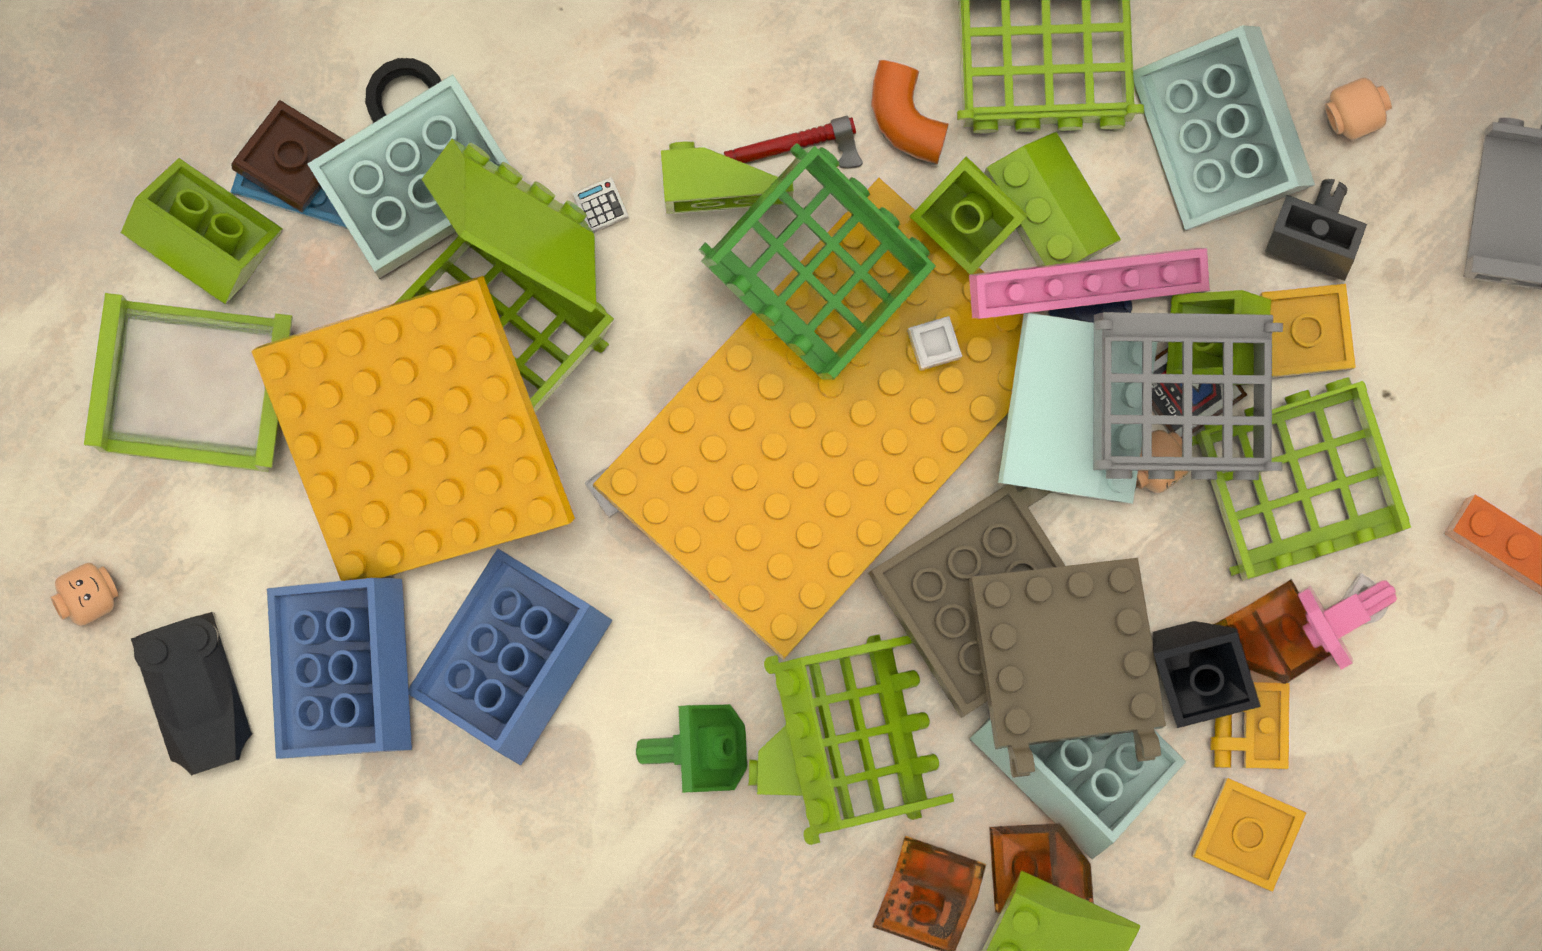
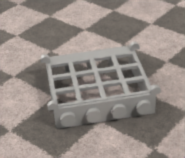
(1184, 329)

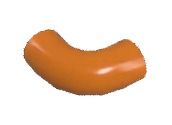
(898, 116)

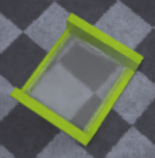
(183, 385)

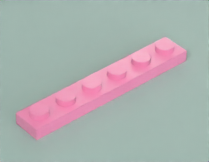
(1089, 282)

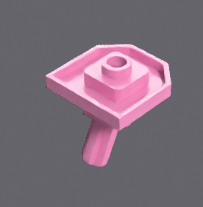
(1330, 625)

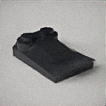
(193, 692)

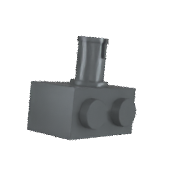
(1317, 232)

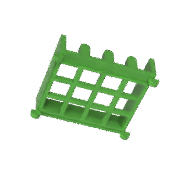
(772, 308)

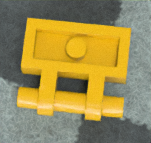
(1265, 731)

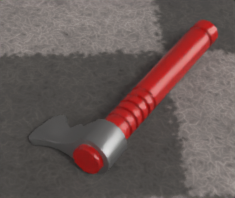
(839, 129)

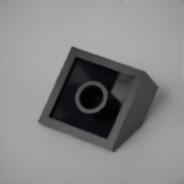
(1204, 672)

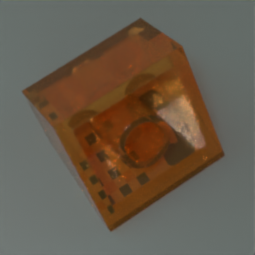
(929, 895)

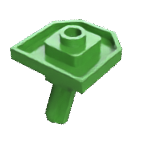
(708, 748)

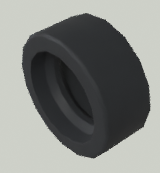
(388, 72)

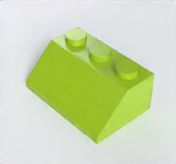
(1062, 211)
(200, 230)

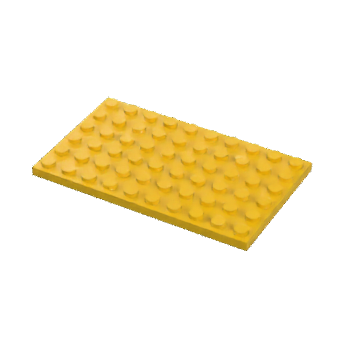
(798, 482)

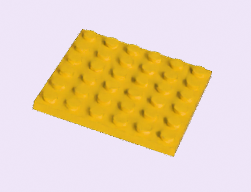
(413, 432)

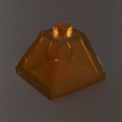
(1274, 634)
(1041, 852)

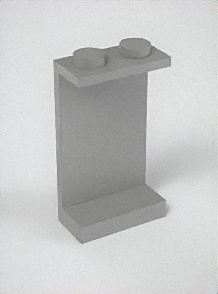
(1508, 207)

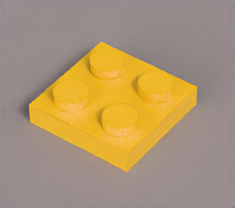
(1314, 330)
(1249, 834)

